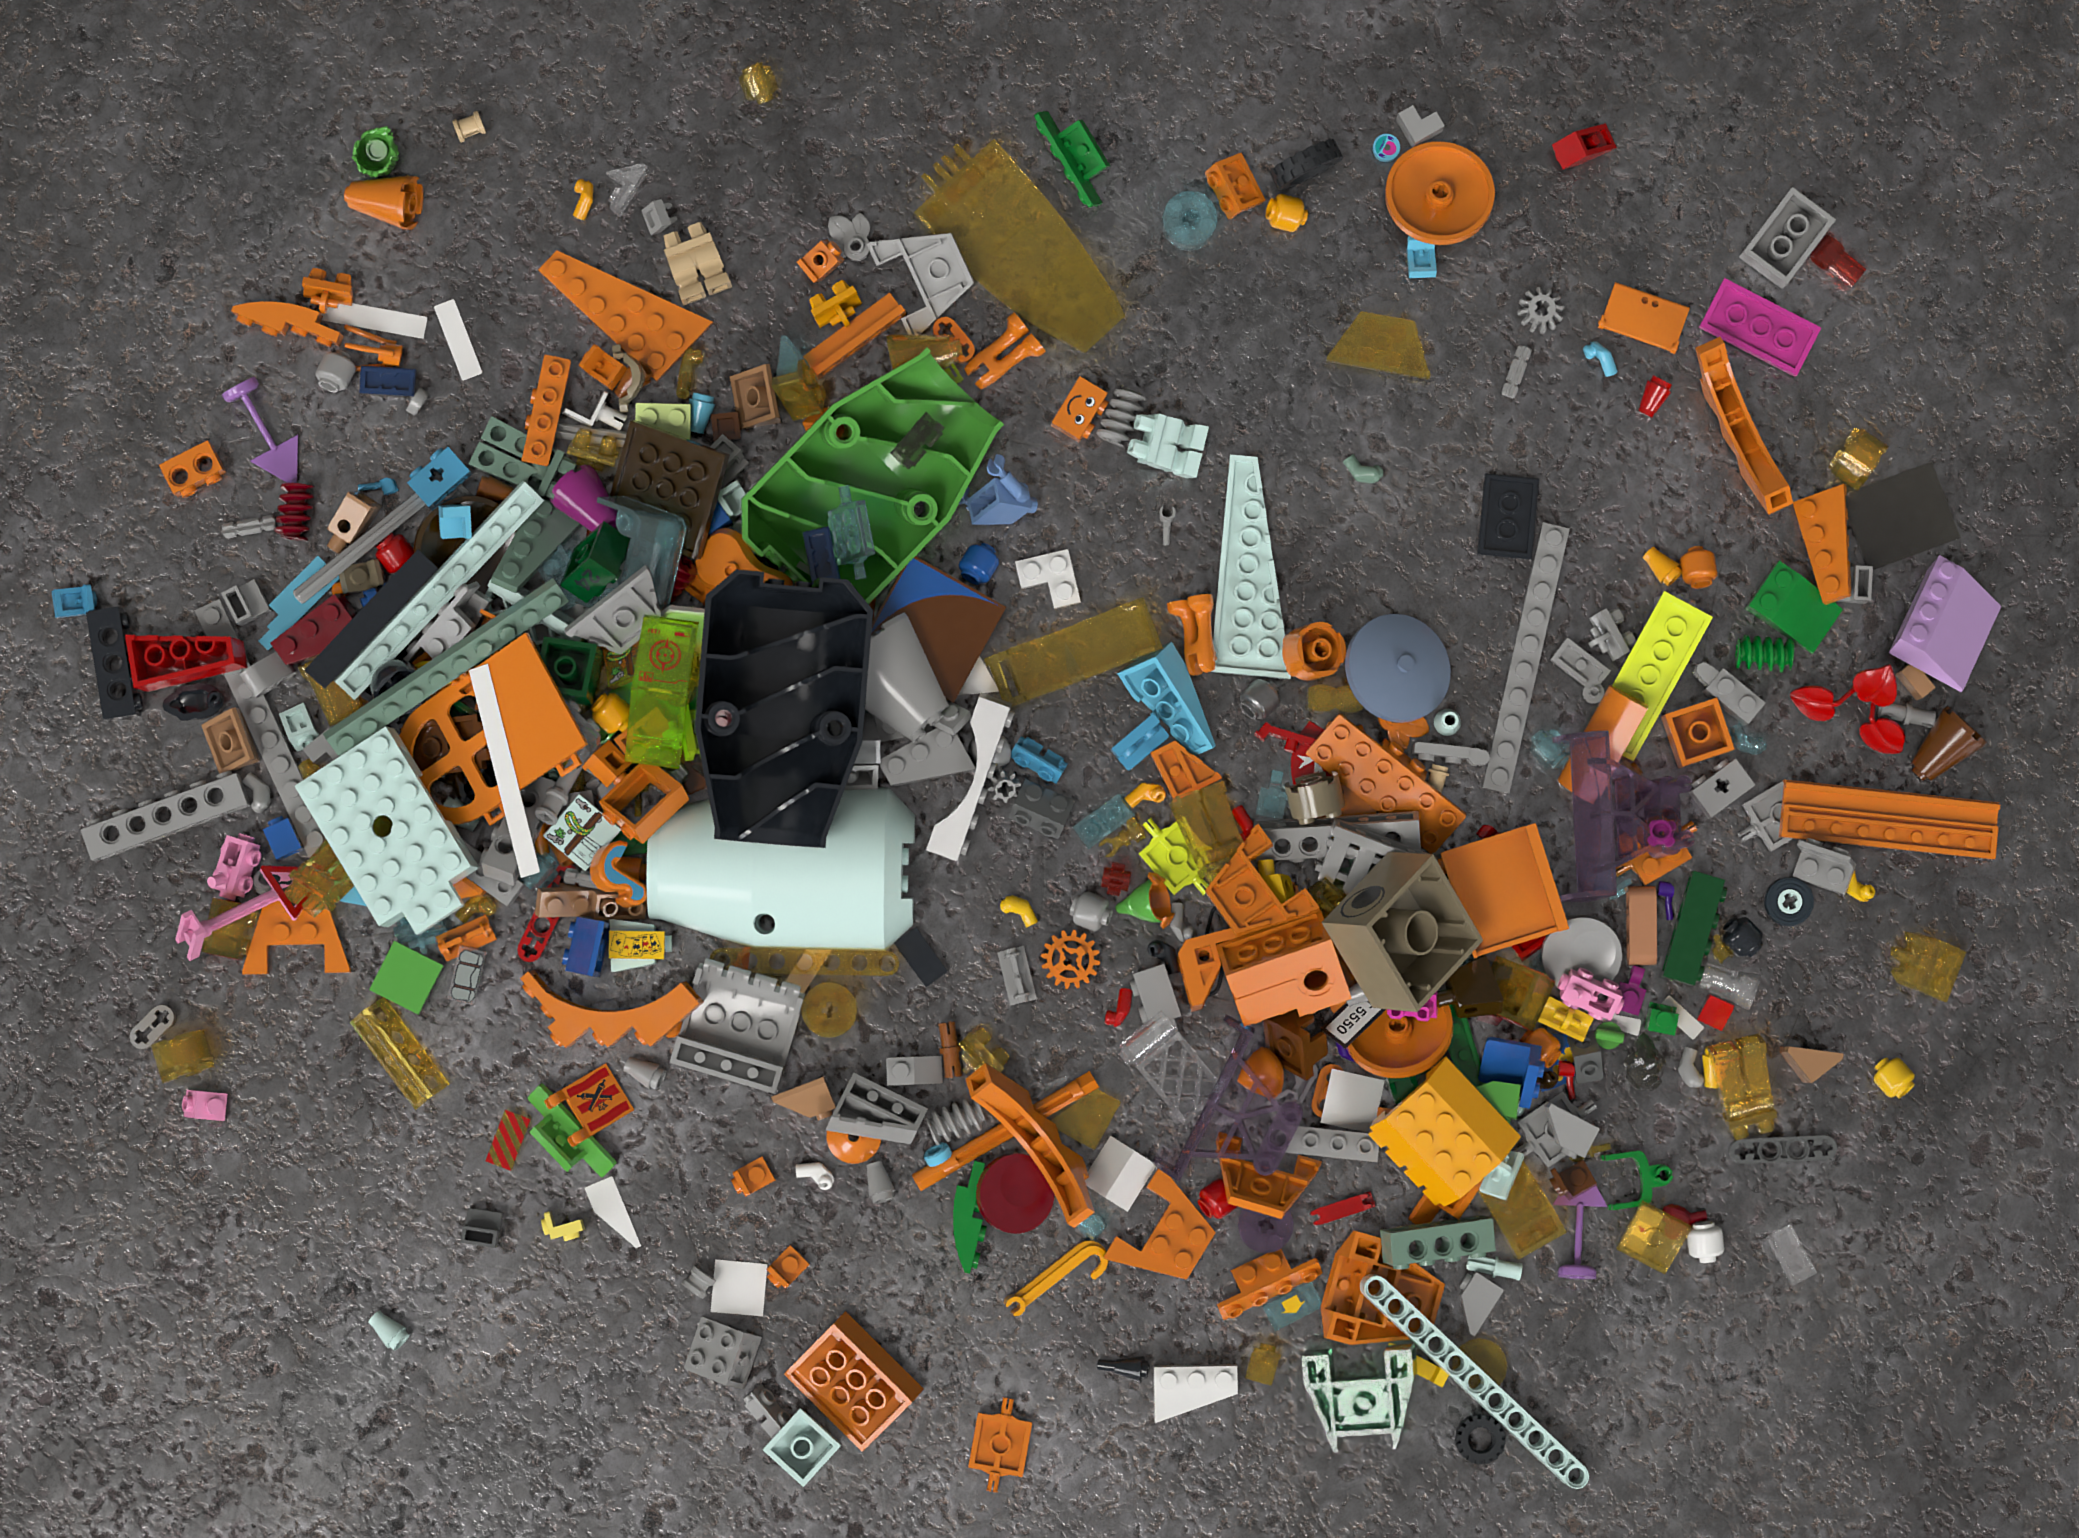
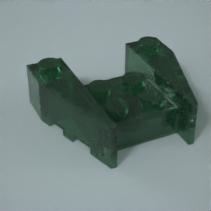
(1364, 1402)

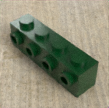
(1693, 927)

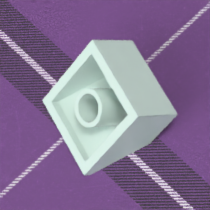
(802, 1447)

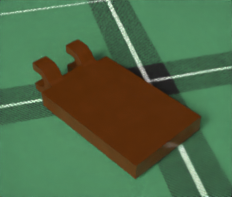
(433, 746)

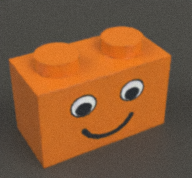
(1080, 409)

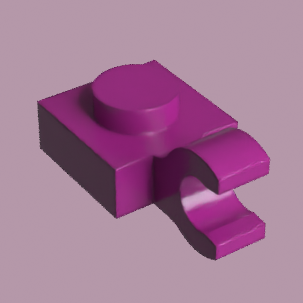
(1631, 993)

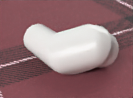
(818, 1172)

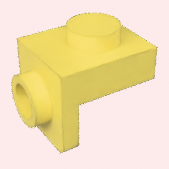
(568, 1231)

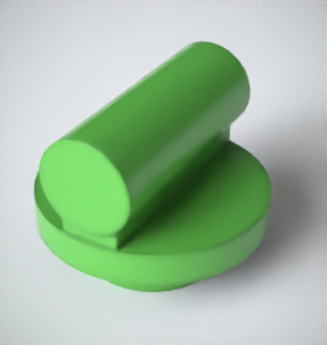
(1609, 1035)

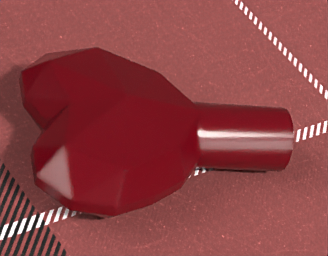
(1684, 1215)

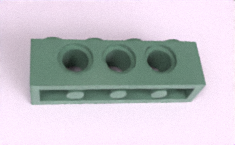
(1396, 1241)

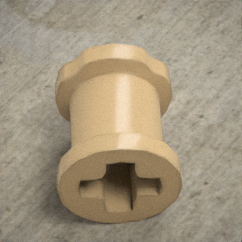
(469, 126)

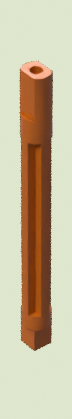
(999, 1134)

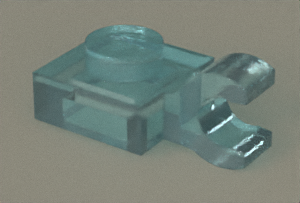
(1272, 800)

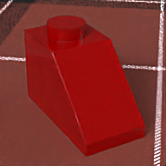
(1583, 146)

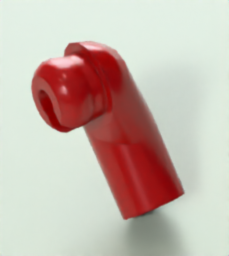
(1244, 821)
(1122, 1010)

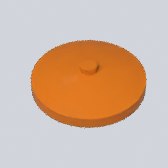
(1439, 193)
(1403, 1045)

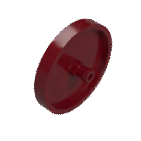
(1014, 1194)

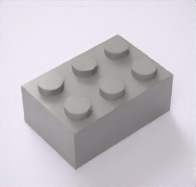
(1787, 238)

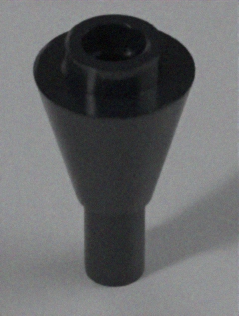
(1131, 1368)

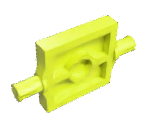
(1171, 858)

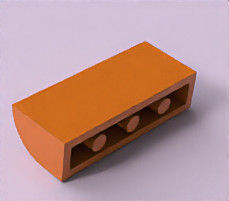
(1618, 715)

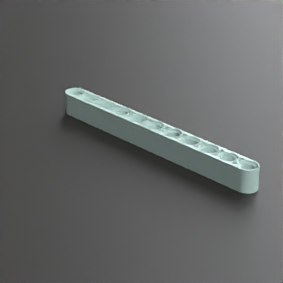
(1486, 1387)

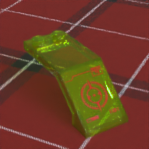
(660, 691)

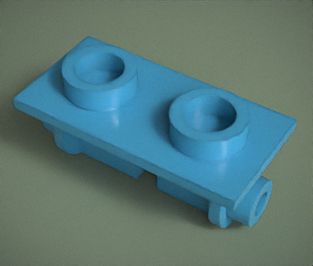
(1027, 755)

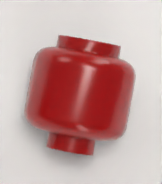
(393, 552)
(1214, 1200)

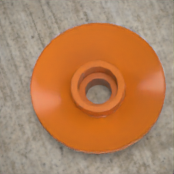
(851, 1151)

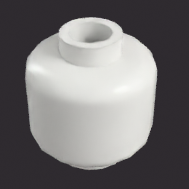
(1705, 1241)

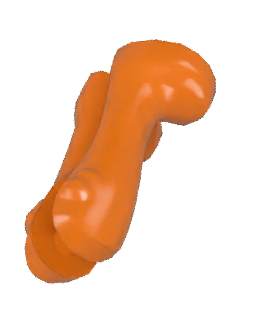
(997, 368)
(1198, 640)

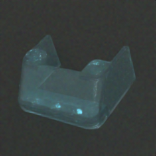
(654, 542)

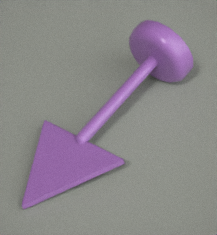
(281, 459)
(1592, 1199)

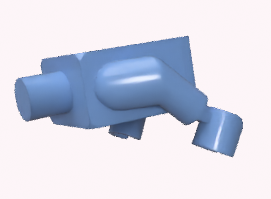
(1001, 499)

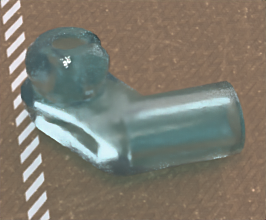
(1746, 743)

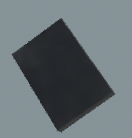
(1508, 516)

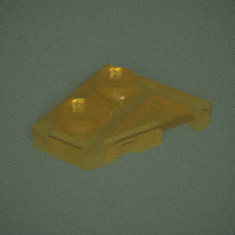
(1088, 1118)

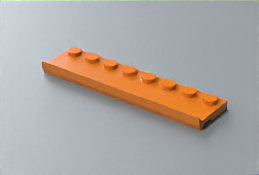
(1889, 819)

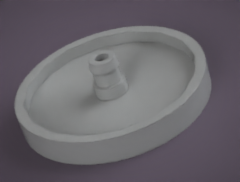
(1586, 945)

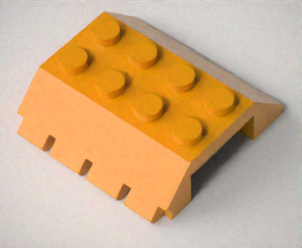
(1445, 1134)

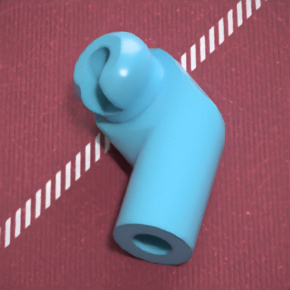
(1603, 354)

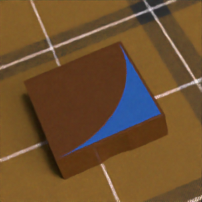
(947, 618)

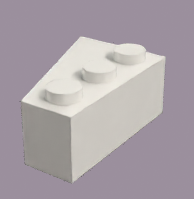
(1190, 1387)

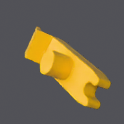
(1430, 1371)

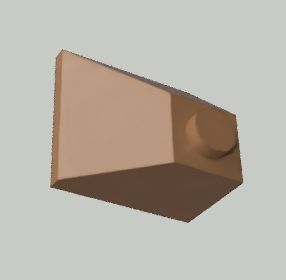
(808, 1099)

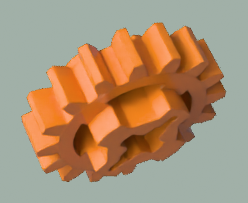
(1060, 966)

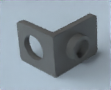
(1586, 1060)

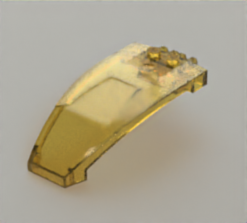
(1020, 247)

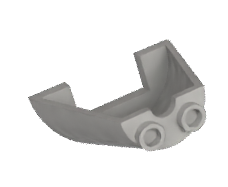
(901, 680)

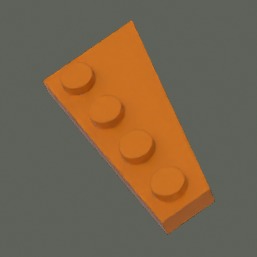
(1824, 531)

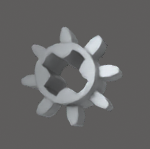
(1009, 786)

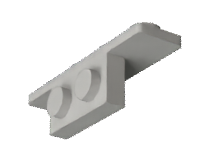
(447, 629)

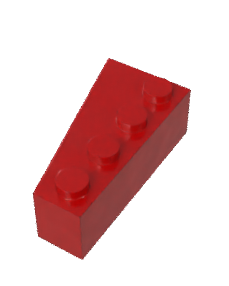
(175, 660)

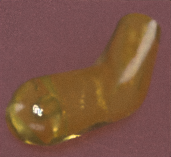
(687, 372)

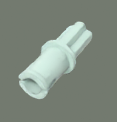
(1495, 1267)

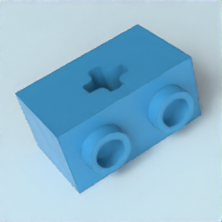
(435, 492)

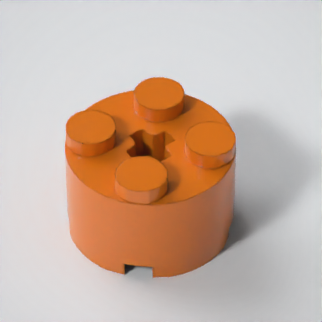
(1313, 651)

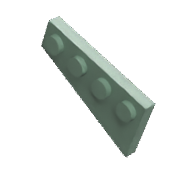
(533, 545)

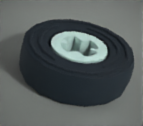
(1775, 897)

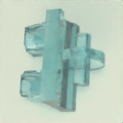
(406, 934)

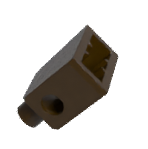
(1472, 991)

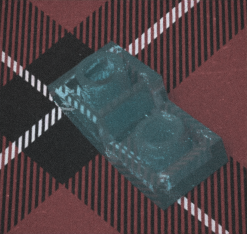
(1103, 821)

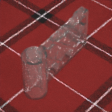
(1147, 1045)

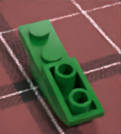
(968, 1229)

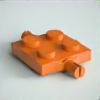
(1650, 868)
(1000, 1444)

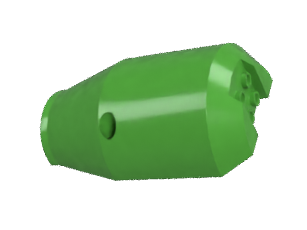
(806, 479)

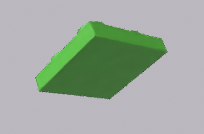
(406, 977)

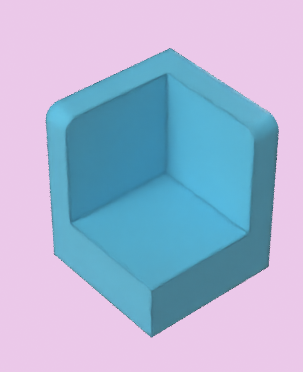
(455, 521)

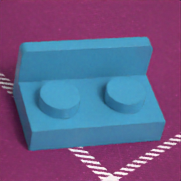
(1140, 742)

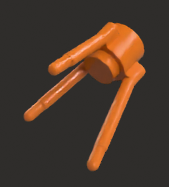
(389, 353)

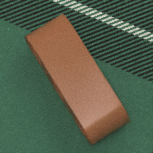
(1641, 925)

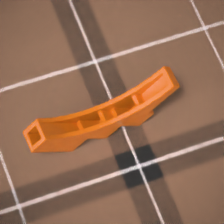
(1038, 1136)

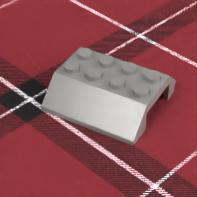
(740, 1028)

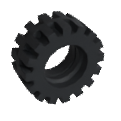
(1487, 1455)

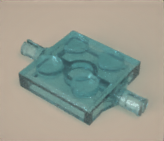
(851, 532)

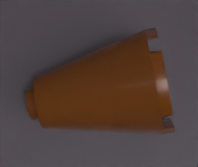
(1946, 745)

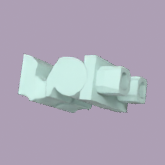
(1158, 444)

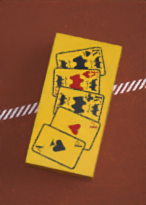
(636, 944)

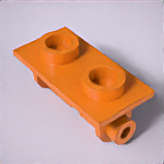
(471, 934)

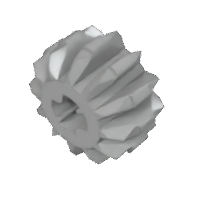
(1531, 305)

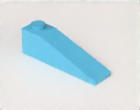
(1167, 689)

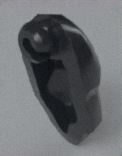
(194, 702)

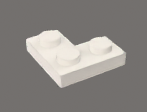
(1051, 569)

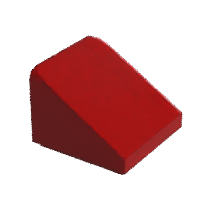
(1715, 1012)

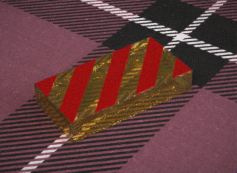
(508, 1140)

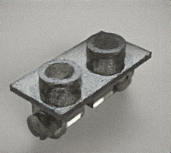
(909, 449)

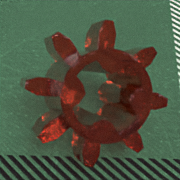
(1116, 879)

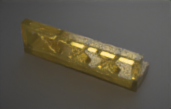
(394, 1055)

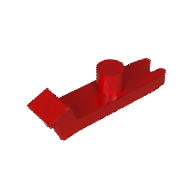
(1292, 739)
(1343, 1208)

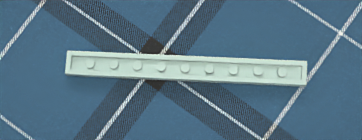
(439, 589)

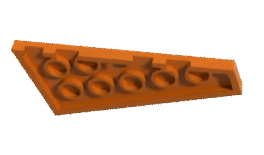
(630, 316)

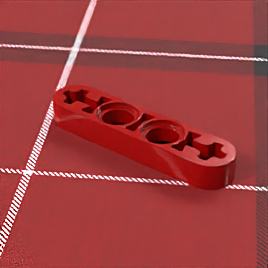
(540, 947)

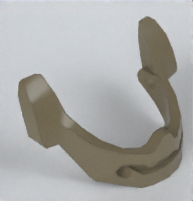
(638, 377)

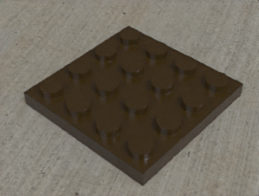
(672, 477)

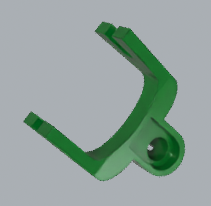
(1648, 1177)

